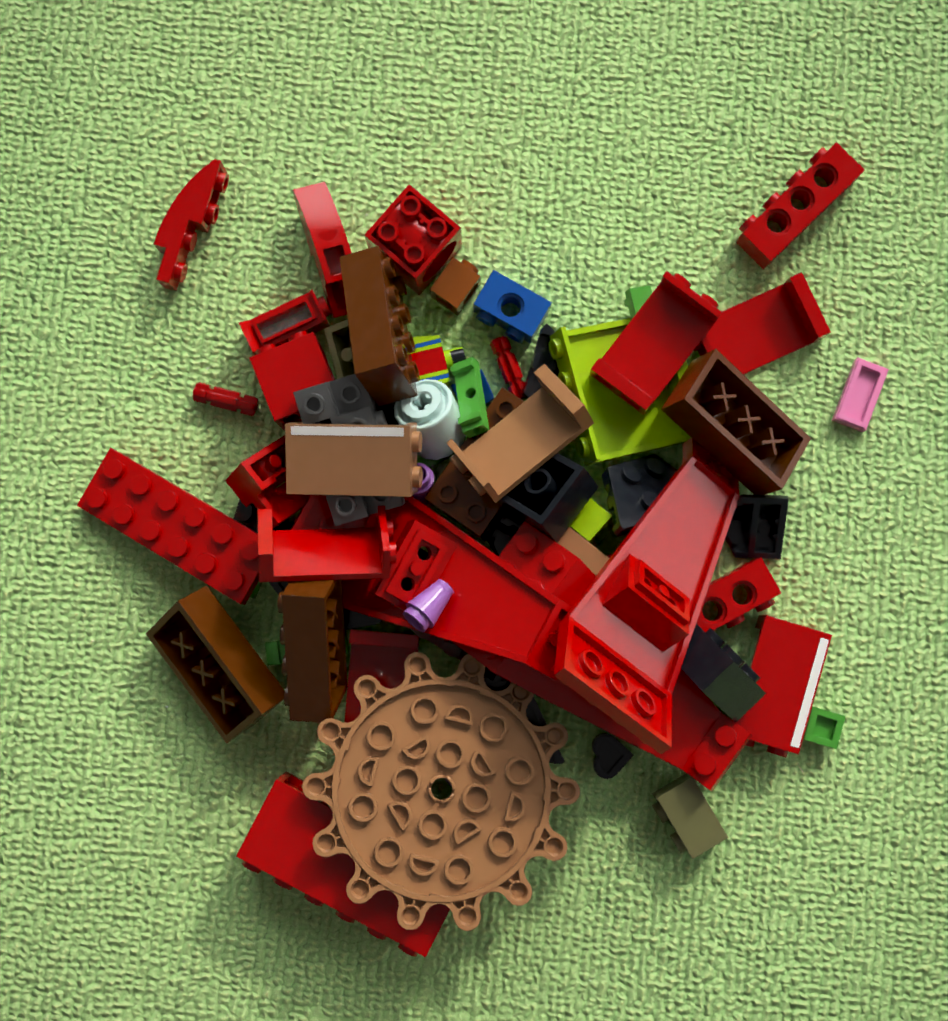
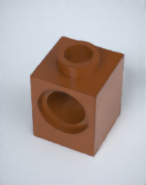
(456, 285)

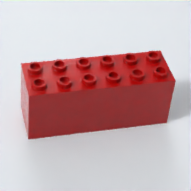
(283, 848)

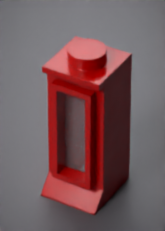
(275, 326)

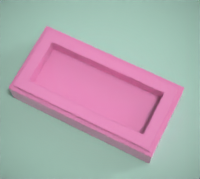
(860, 394)

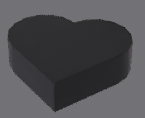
(610, 755)

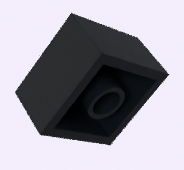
(551, 496)
(720, 673)

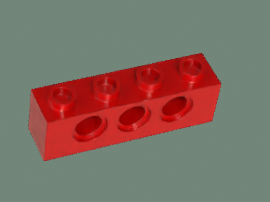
(835, 168)
(760, 593)

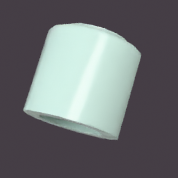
(435, 416)

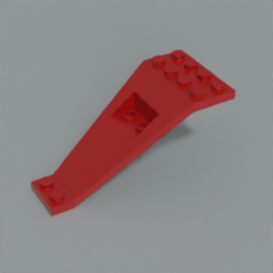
(491, 601)
(638, 614)
(702, 736)

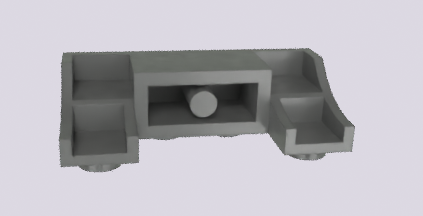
(345, 403)

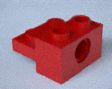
(257, 481)

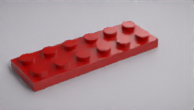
(174, 525)

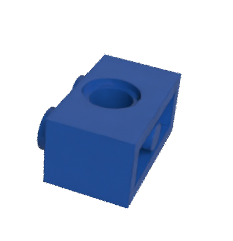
(501, 291)

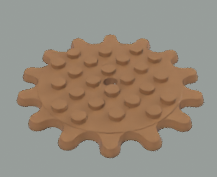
(432, 846)

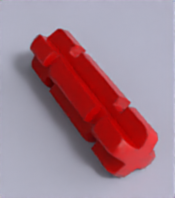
(508, 365)
(225, 399)

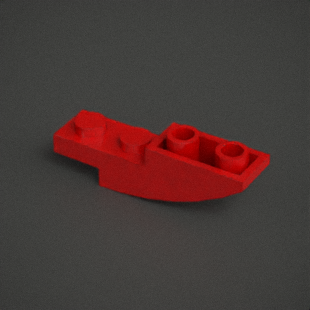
(191, 211)
(325, 241)

